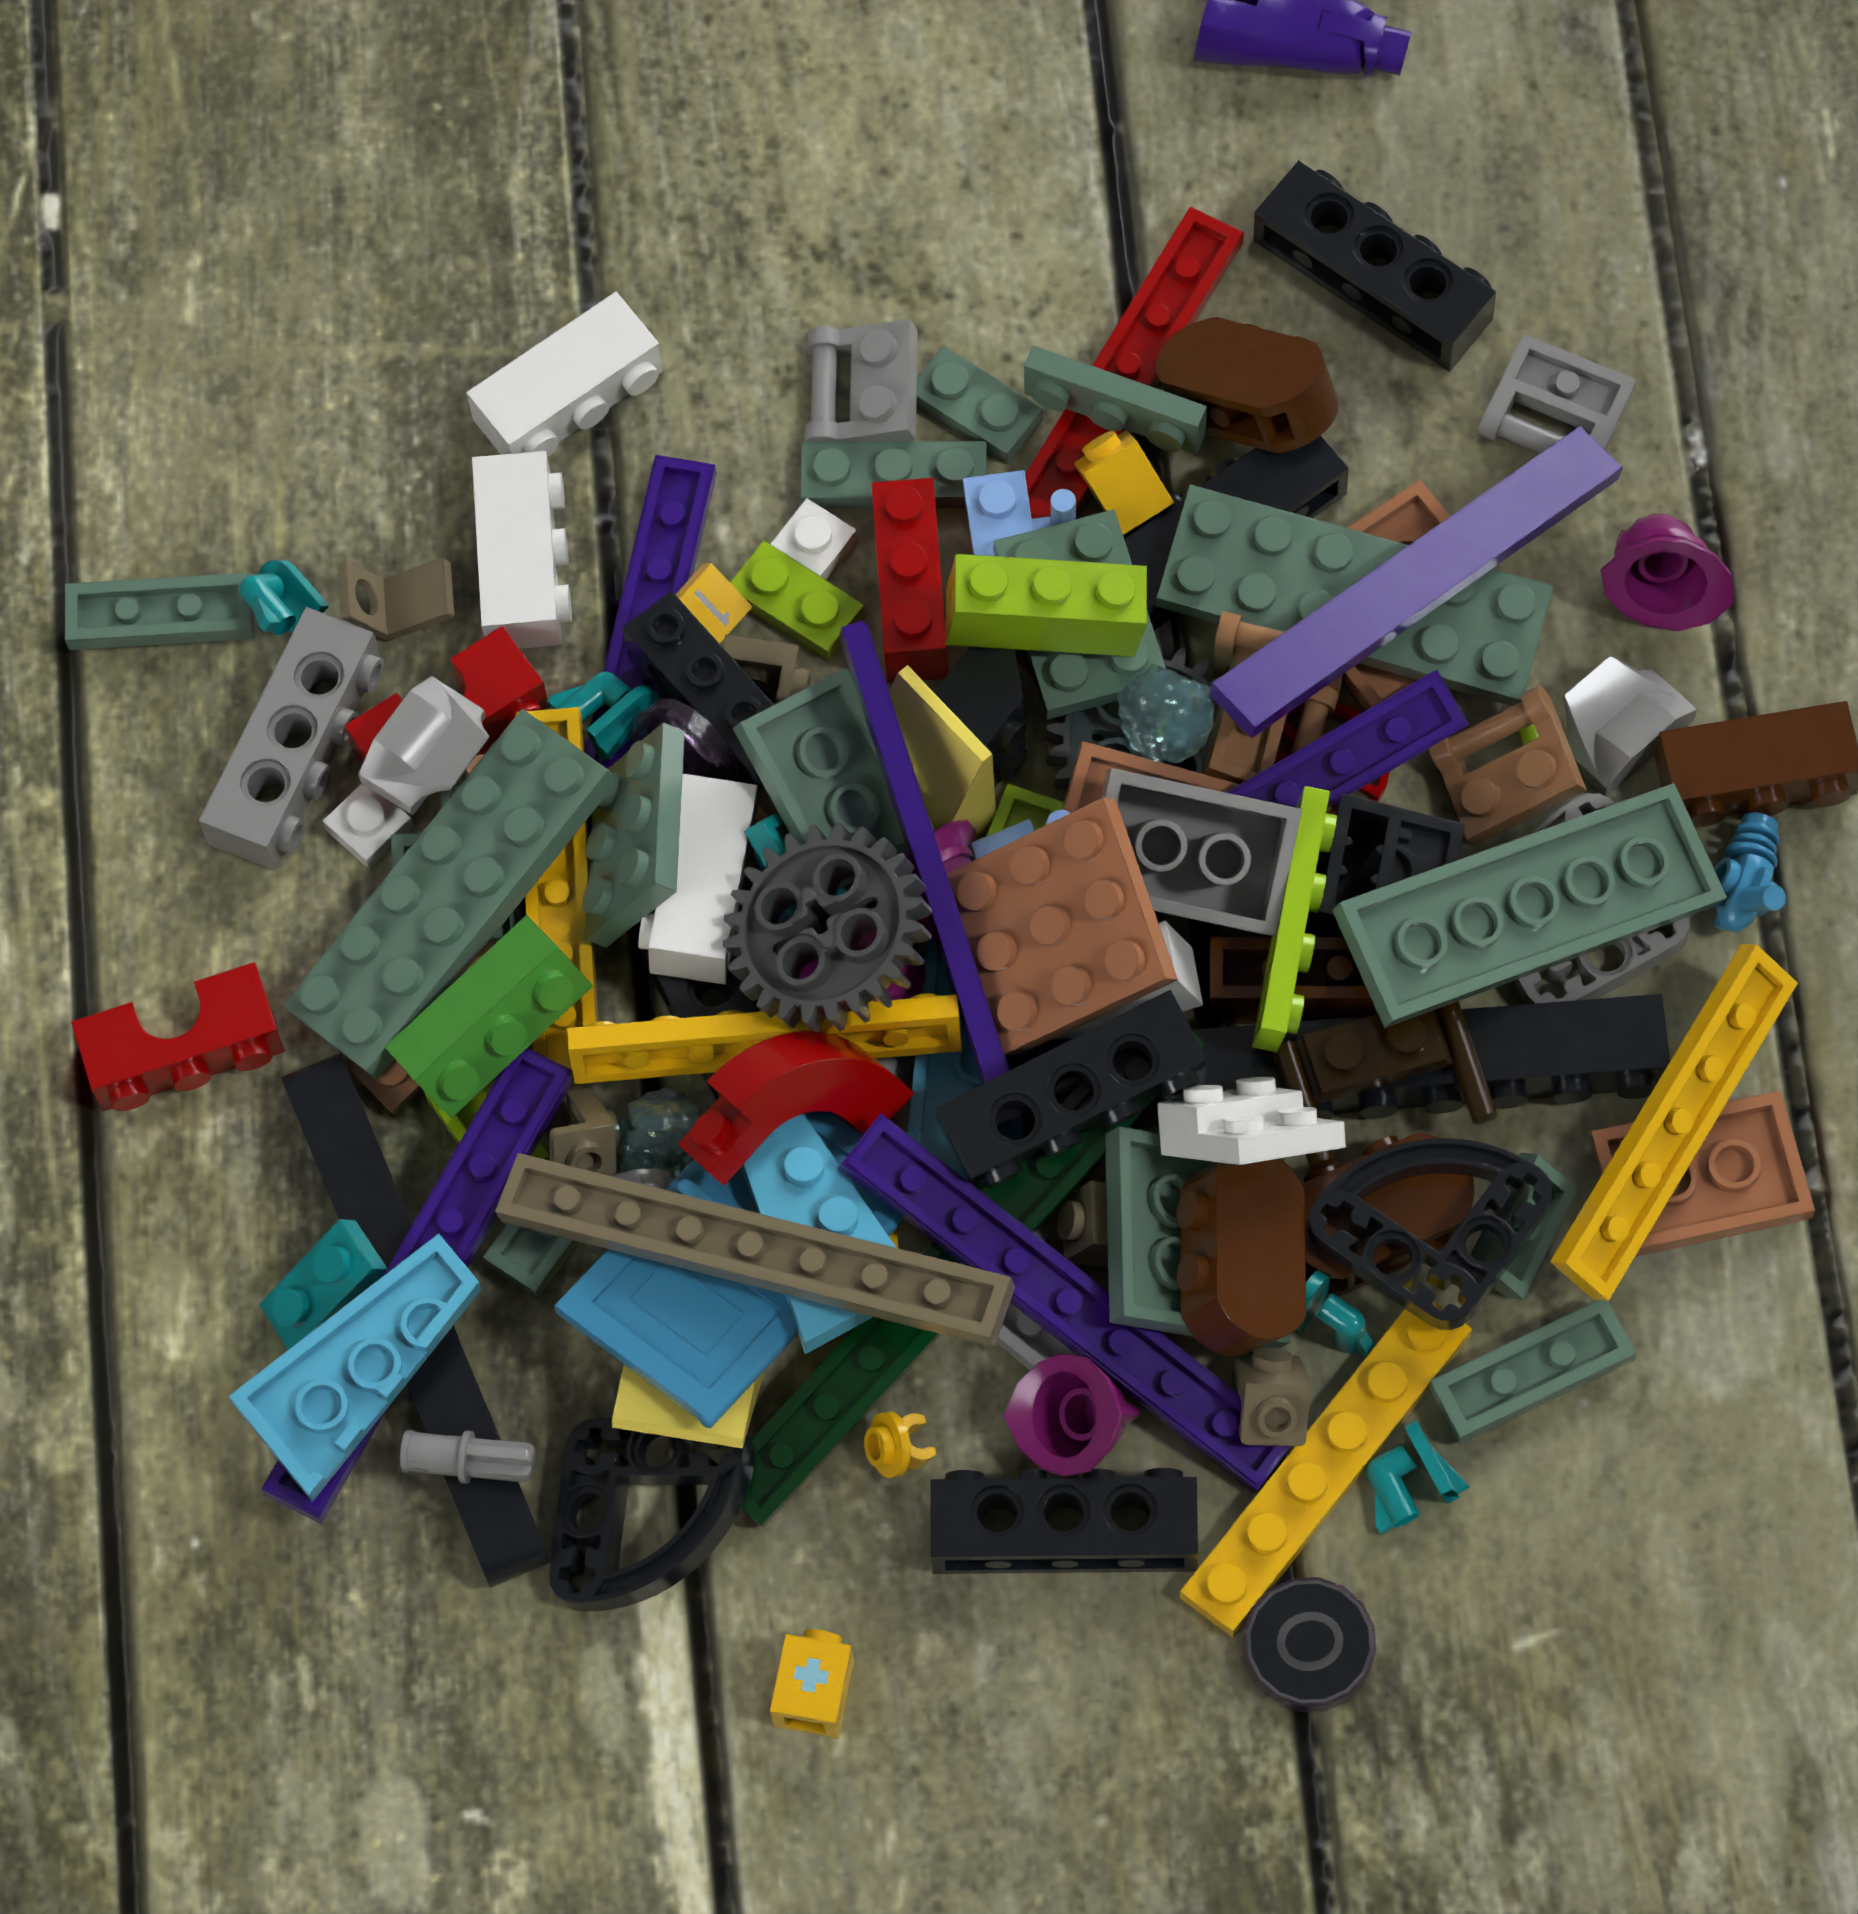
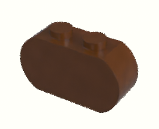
(1254, 381)
(1423, 1204)
(1242, 1255)

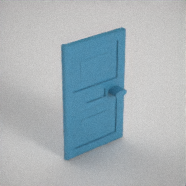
(689, 1330)

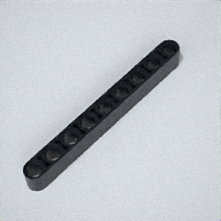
(444, 1384)

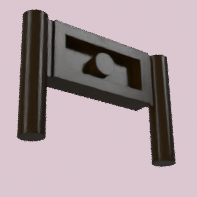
(1368, 1056)

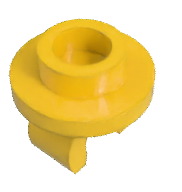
(889, 1444)

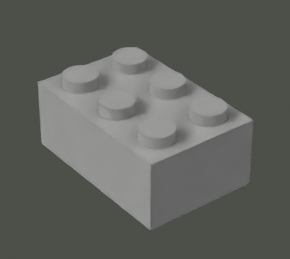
(1207, 849)

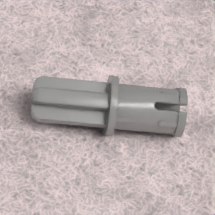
(466, 1457)

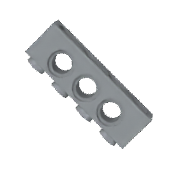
(316, 652)

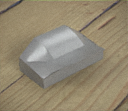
(1618, 719)
(424, 745)

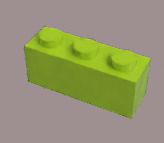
(1046, 605)

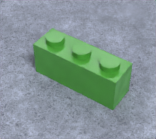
(488, 1016)

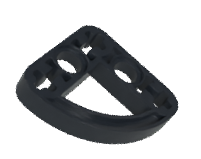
(1454, 1262)
(610, 1481)

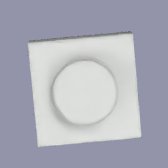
(816, 539)
(366, 823)

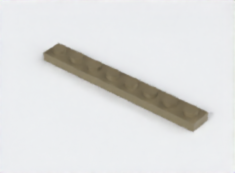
(756, 1249)

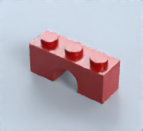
(910, 578)
(490, 675)
(230, 1033)

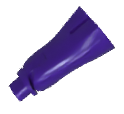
(1300, 35)

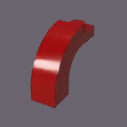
(783, 1080)

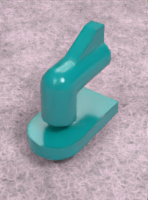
(280, 596)
(615, 725)
(1338, 1314)
(1392, 1500)

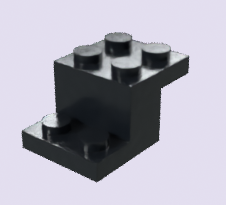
(1376, 848)

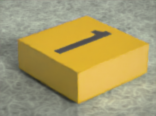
(714, 601)

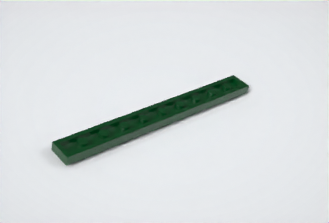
(882, 1351)

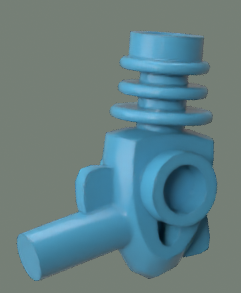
(1748, 873)

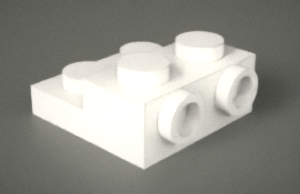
(1244, 1124)

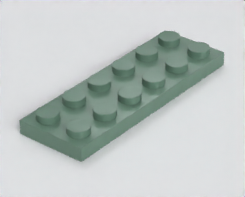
(1288, 565)
(450, 891)
(1528, 904)

